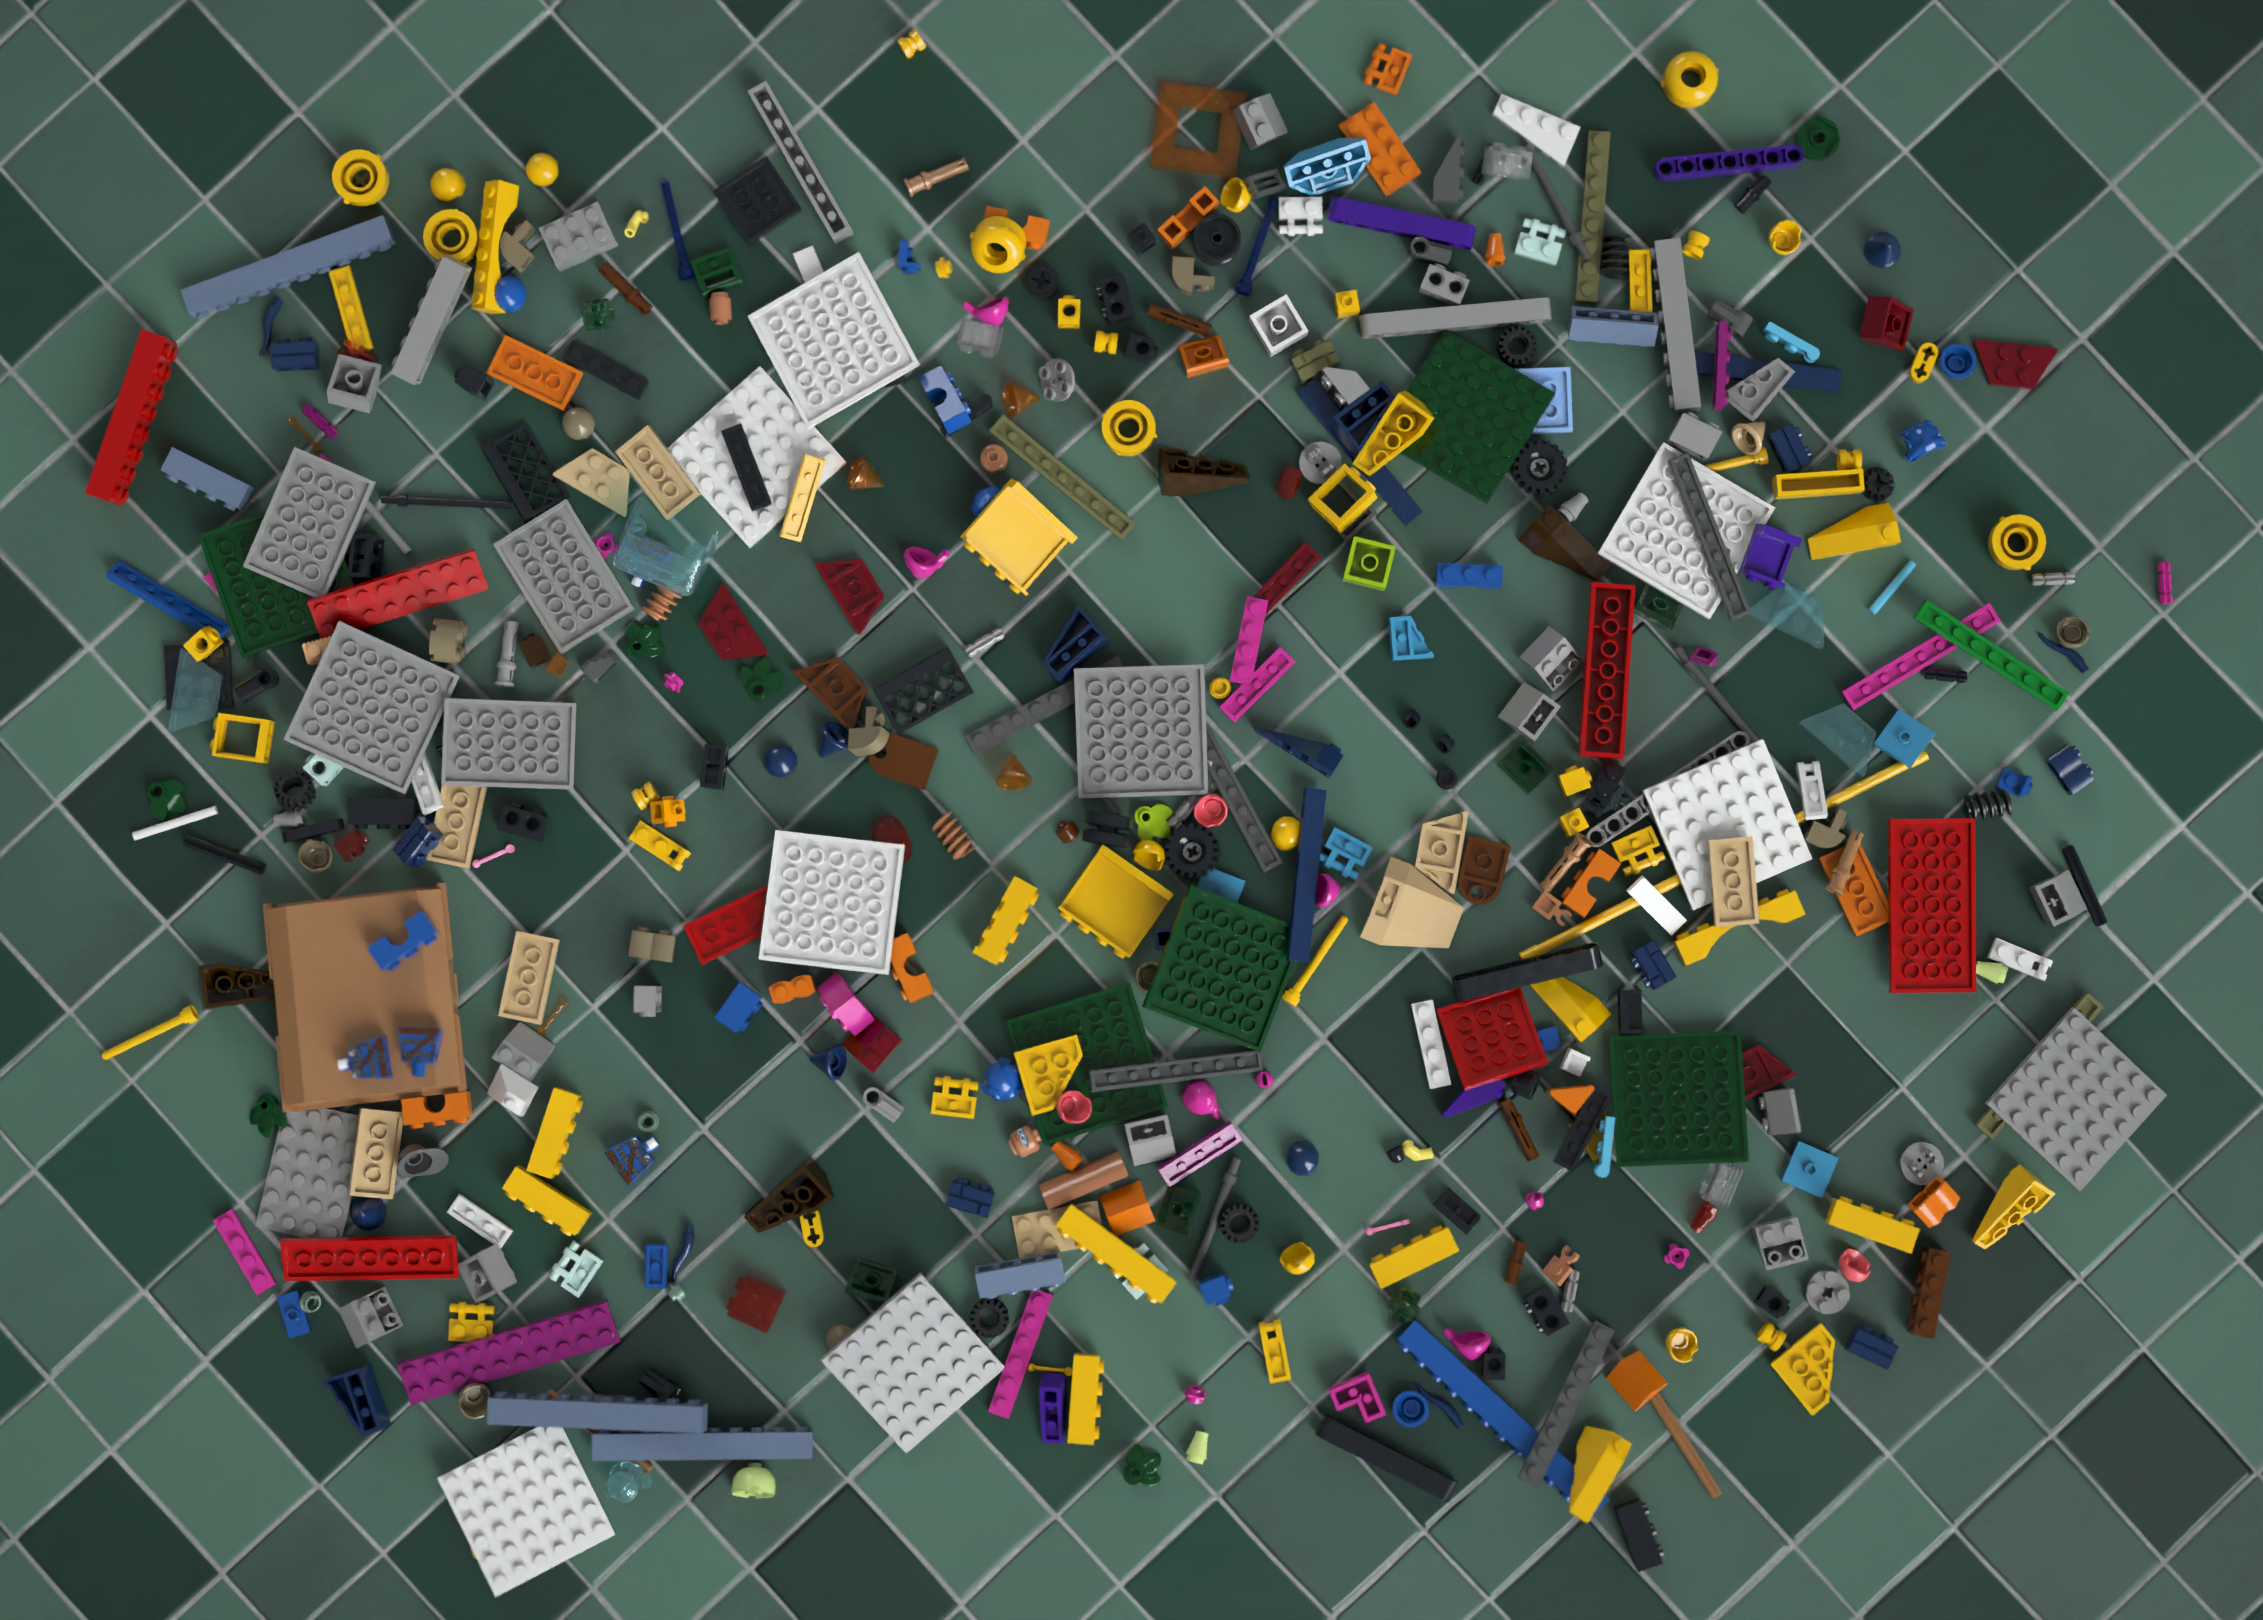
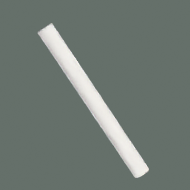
(175, 823)

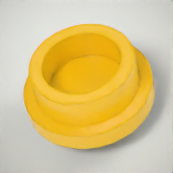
(943, 268)
(1220, 688)

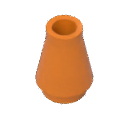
(1494, 252)
(1068, 1156)

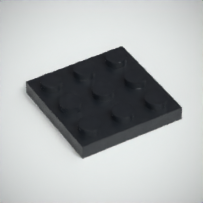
(757, 200)
(218, 660)

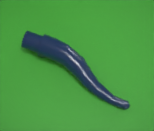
(269, 317)
(2075, 658)
(688, 1241)
(1449, 1410)

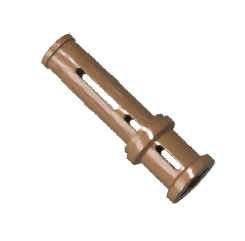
(926, 180)
(1571, 855)
(1841, 872)

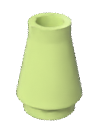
(1992, 971)
(1198, 1448)

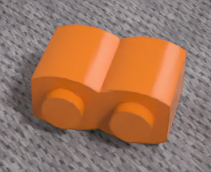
(787, 990)
(1934, 1202)

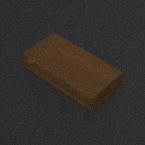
(557, 665)

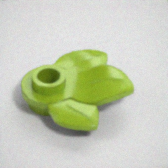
(1155, 824)

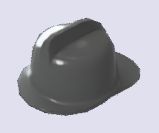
(419, 1161)

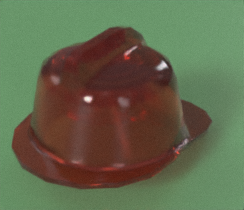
(890, 830)

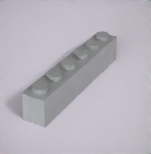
(431, 319)

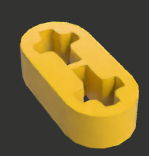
(1918, 361)
(806, 1229)

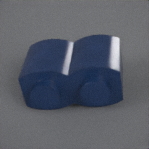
(2069, 769)

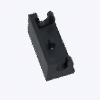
(1629, 1011)
(1457, 1211)

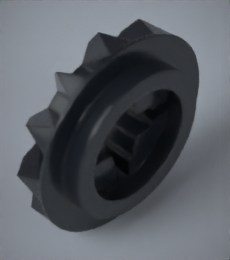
(1049, 275)
(1884, 491)

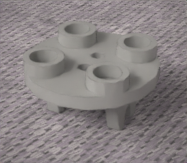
(1057, 380)
(1313, 455)
(1914, 1170)

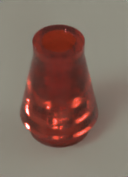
(1704, 1216)

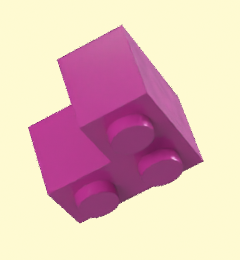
(844, 1005)
(1361, 1391)

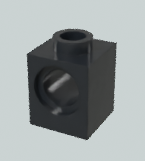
(1141, 239)
(1134, 342)
(1525, 1084)
(1763, 1298)
(1497, 1373)

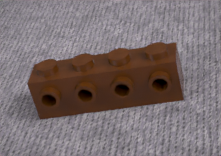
(1928, 1292)

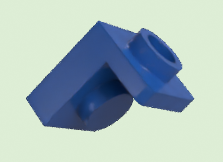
(905, 255)
(2014, 783)

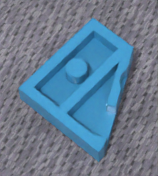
(1406, 640)

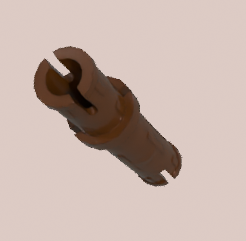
(630, 293)
(1154, 311)
(1507, 1106)

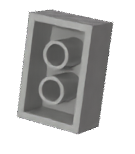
(578, 236)

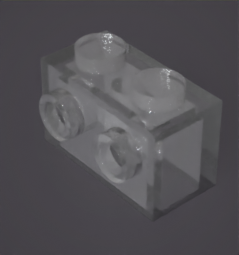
(1507, 162)

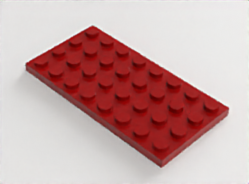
(1932, 905)

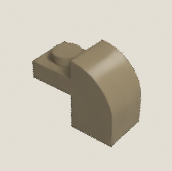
(513, 248)
(1185, 280)
(871, 737)
(1826, 836)

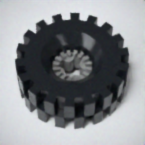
(1543, 454)
(1187, 838)

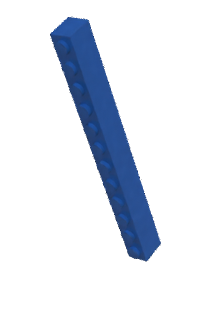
(1484, 1401)

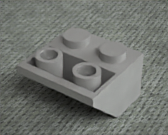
(1344, 384)
(1694, 436)
(1551, 658)
(1529, 712)
(2057, 898)
(1150, 1139)
(1780, 1242)
(370, 1317)

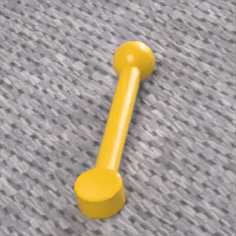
(1068, 1370)

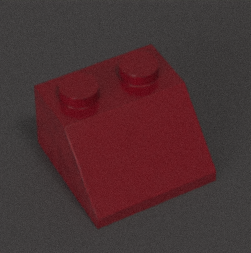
(1886, 322)
(872, 1044)

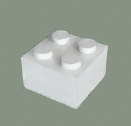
(1278, 325)

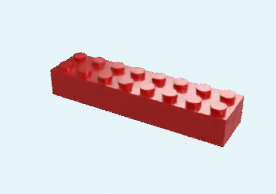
(132, 418)
(1606, 671)

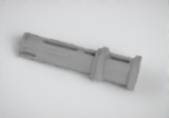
(506, 664)

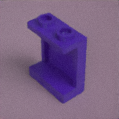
(1768, 555)

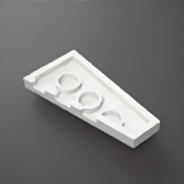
(1537, 127)

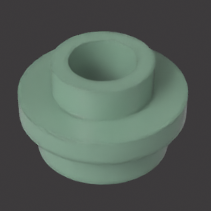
(641, 1121)
(675, 1292)
(315, 1302)

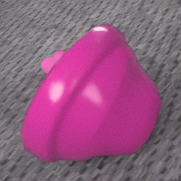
(989, 313)
(923, 562)
(1327, 890)
(1200, 1098)
(1470, 1343)

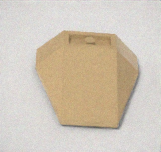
(1411, 910)

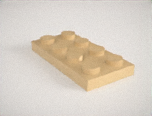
(658, 472)
(459, 824)
(1733, 881)
(529, 977)
(376, 1153)
(1037, 1230)

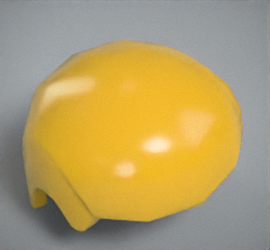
(542, 169)
(447, 184)
(1235, 195)
(1784, 237)
(1285, 833)
(1149, 855)
(1297, 1258)
(1681, 1344)

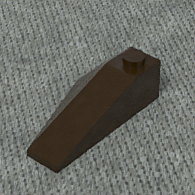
(1189, 475)
(1562, 544)
(232, 985)
(799, 1194)

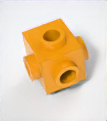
(667, 811)

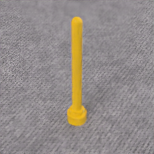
(1760, 458)
(1292, 995)
(188, 1015)

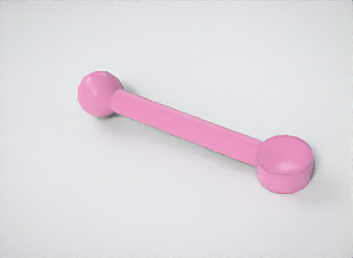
(509, 848)
(1369, 1231)

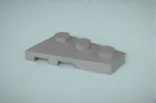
(1759, 389)

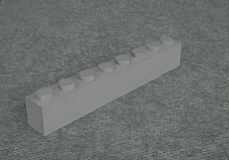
(800, 162)
(1677, 326)

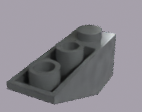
(1446, 181)

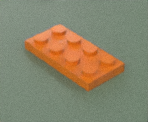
(1390, 161)
(534, 373)
(1863, 897)

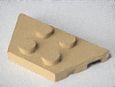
(598, 479)
(1441, 849)

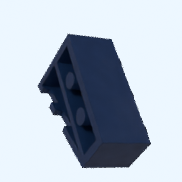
(1361, 417)
(1074, 646)
(360, 1398)

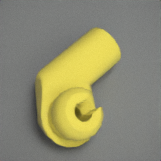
(634, 222)
(1414, 1153)

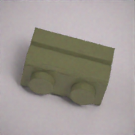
(1311, 362)

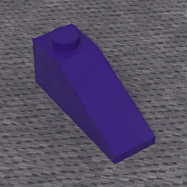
(1475, 1097)
(1053, 1407)

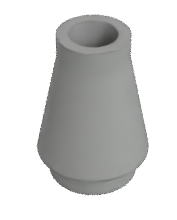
(1573, 507)
(291, 819)

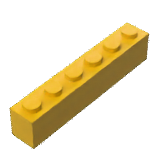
(1116, 1253)

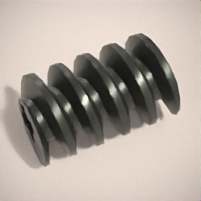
(1613, 255)
(1986, 804)

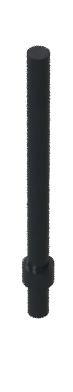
(405, 500)

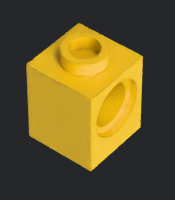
(1346, 304)
(1069, 321)
(198, 649)
(1573, 822)

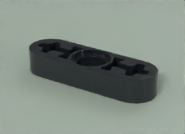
(313, 830)

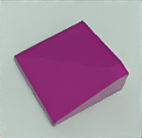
(1705, 657)

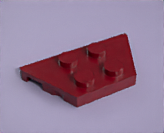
(2012, 363)
(853, 590)
(729, 628)
(1762, 1071)

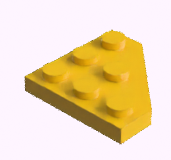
(1047, 1071)
(1808, 1368)

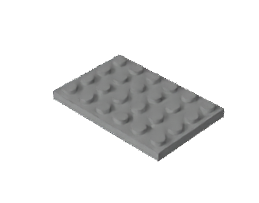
(309, 523)
(563, 576)
(508, 744)
(310, 1175)

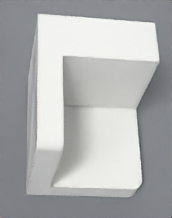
(1574, 1062)

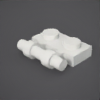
(1300, 209)

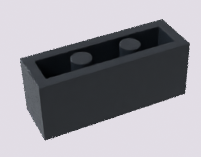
(382, 812)
(1639, 1534)

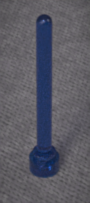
(685, 270)
(1244, 286)

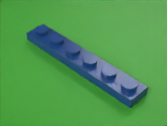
(164, 599)

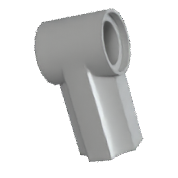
(884, 1105)

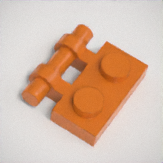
(1394, 70)

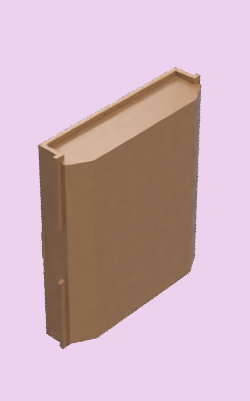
(338, 996)

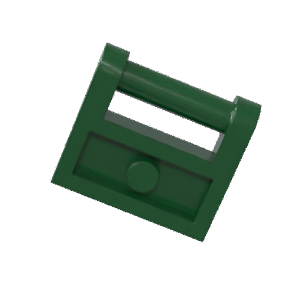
(715, 265)

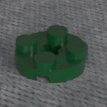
(1830, 138)

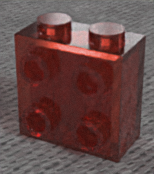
(755, 1303)

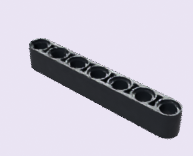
(1527, 971)
(1387, 1458)

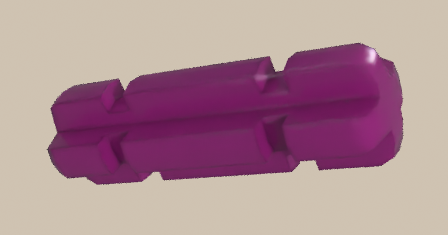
(321, 422)

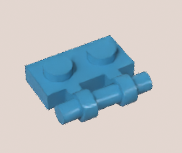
(1348, 847)

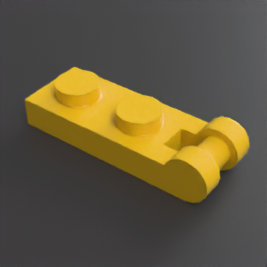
(659, 845)
(1275, 1352)

